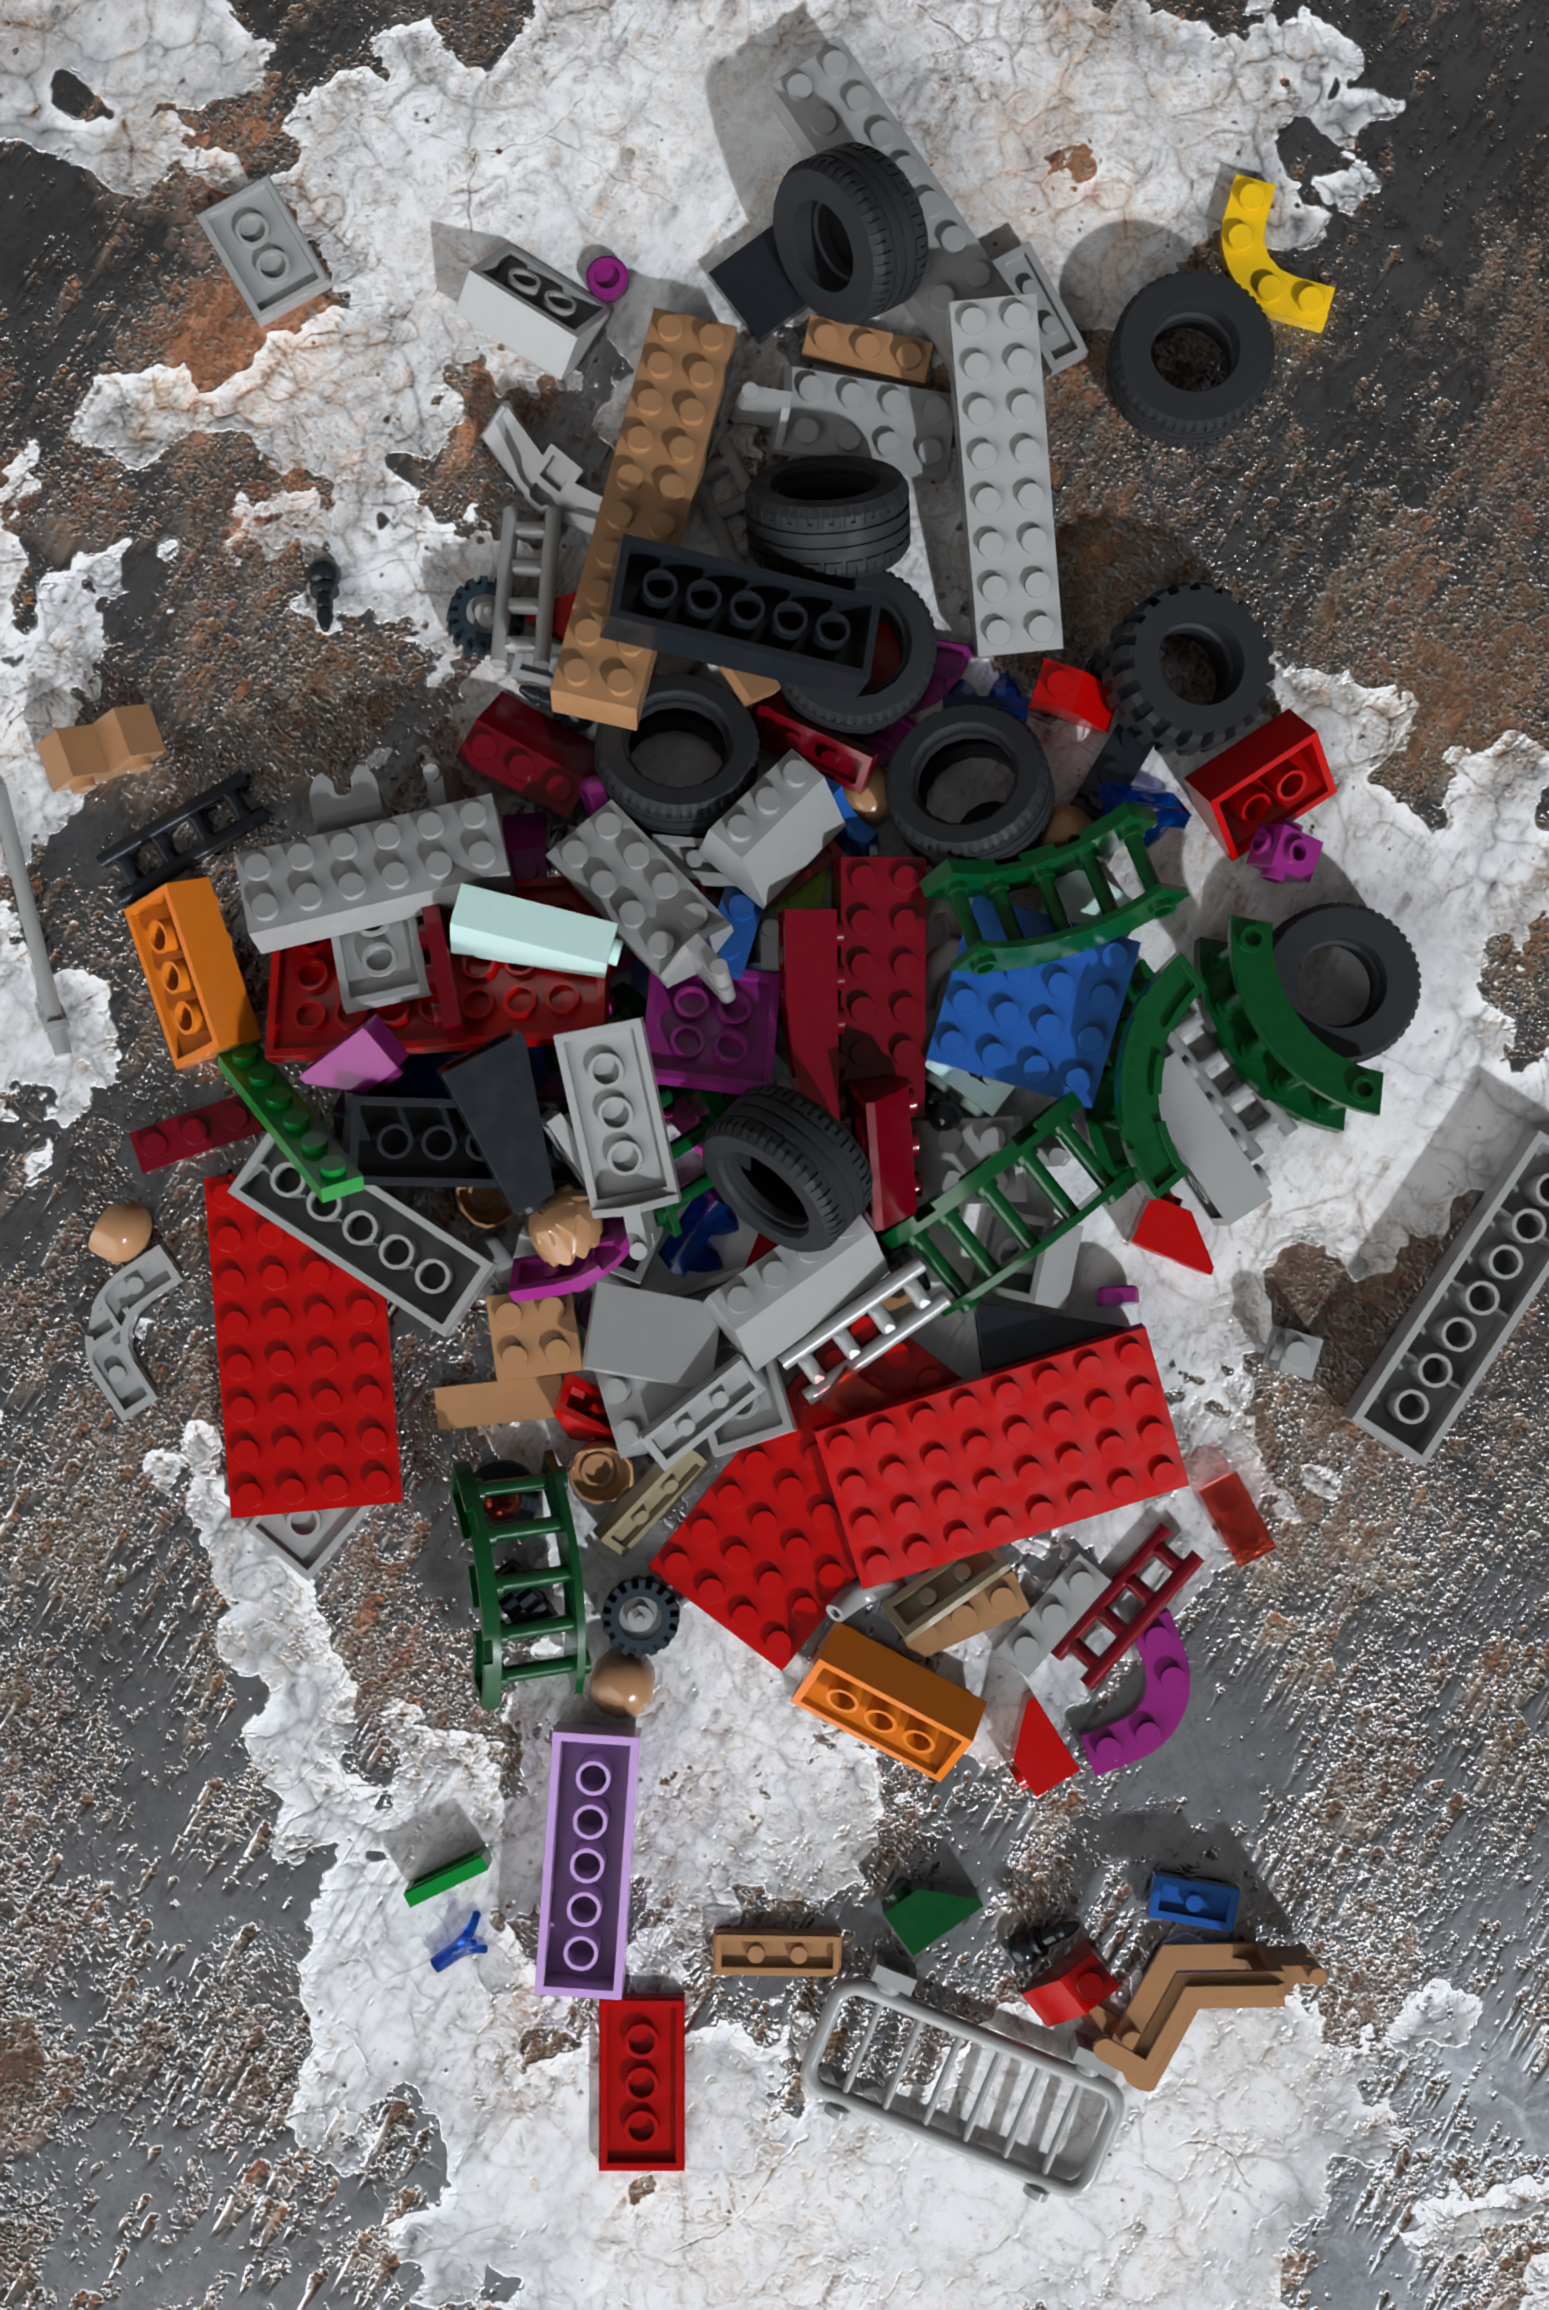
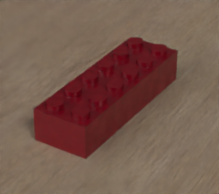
(883, 969)

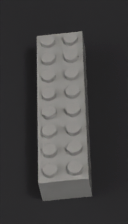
(835, 103)
(1004, 475)
(1462, 1311)

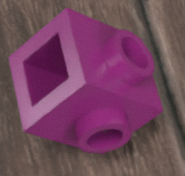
(1284, 852)

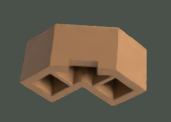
(90, 754)

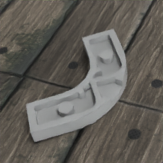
(112, 1324)

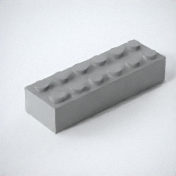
(371, 873)
(371, 1239)

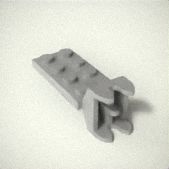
(383, 961)

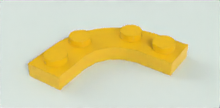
(1247, 261)

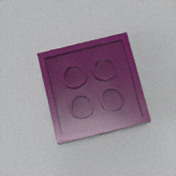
(711, 1043)

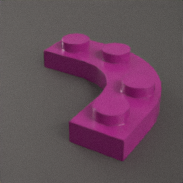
(538, 1279)
(1156, 1711)

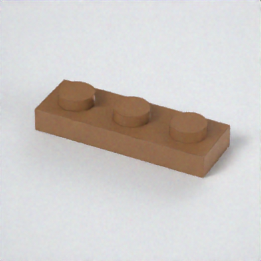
(867, 351)
(986, 1609)

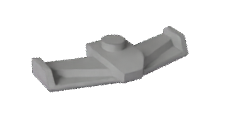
(543, 477)

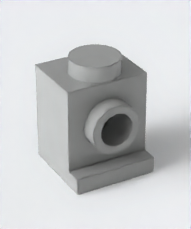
(1292, 1352)

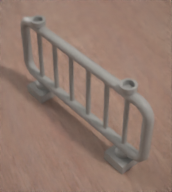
(897, 1976)

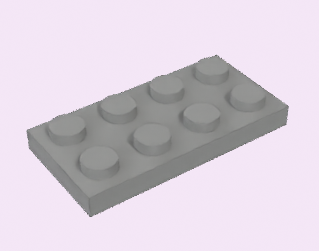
(769, 1412)

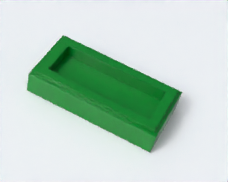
(447, 1875)

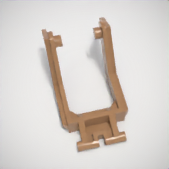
(1190, 1979)

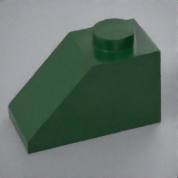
(927, 1910)

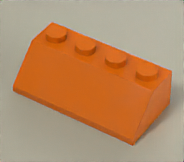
(192, 971)
(889, 1701)

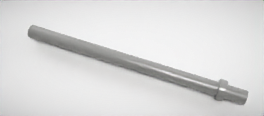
(56, 1024)

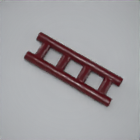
(1153, 1603)

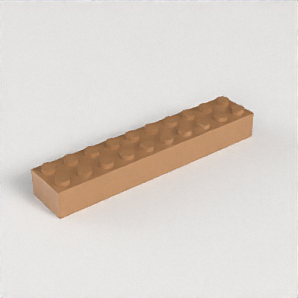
(647, 496)

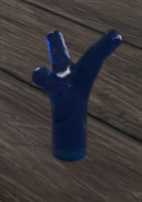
(461, 1947)

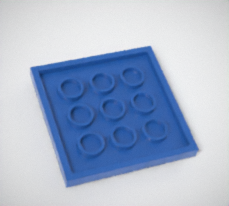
(1039, 1023)

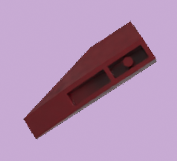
(810, 1003)

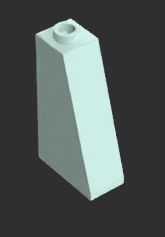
(531, 933)

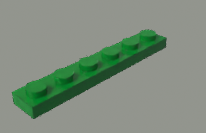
(291, 1123)

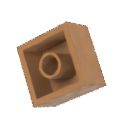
(535, 1336)

